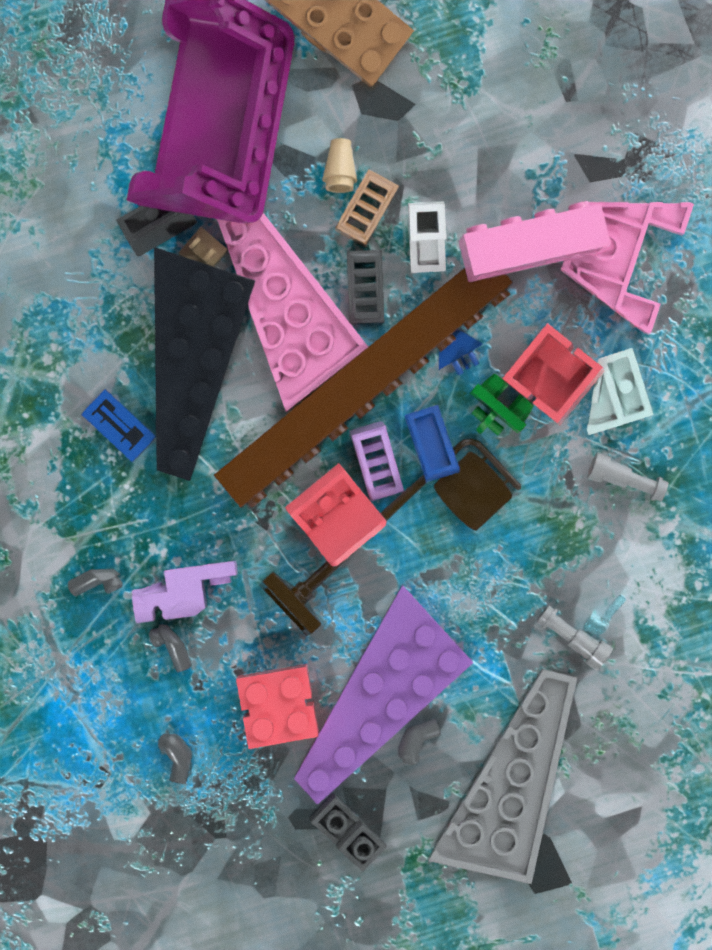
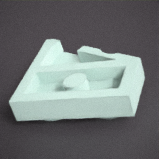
(618, 393)

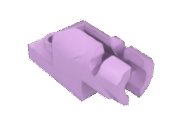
(183, 592)

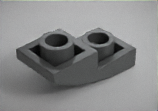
(347, 832)

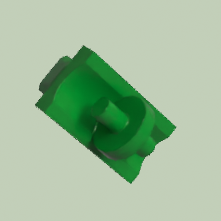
(512, 416)

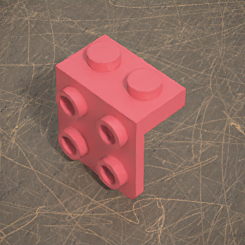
(336, 515)

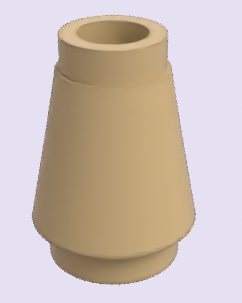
(340, 167)

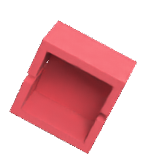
(553, 374)
(277, 706)

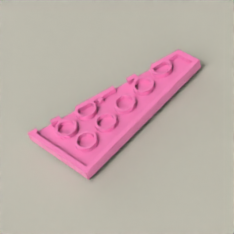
(293, 315)

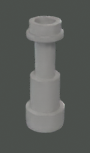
(604, 469)
(594, 651)

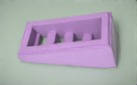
(384, 443)

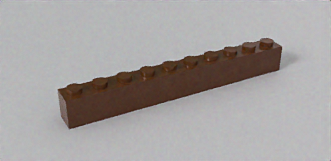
(357, 384)

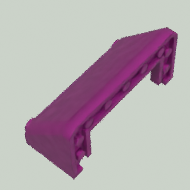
(219, 111)

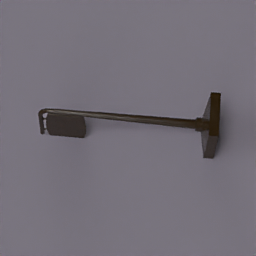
(470, 495)

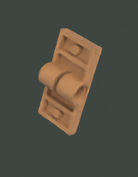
(354, 32)

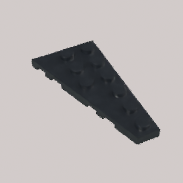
(195, 335)

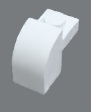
(427, 236)

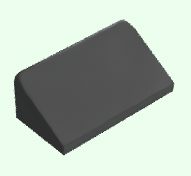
(151, 227)

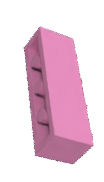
(534, 242)

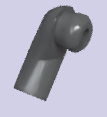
(174, 646)

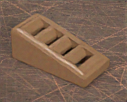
(354, 233)

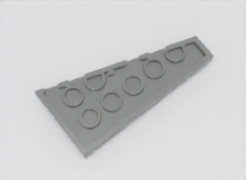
(508, 803)

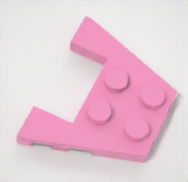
(609, 272)

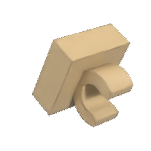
(204, 248)

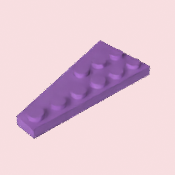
(394, 680)

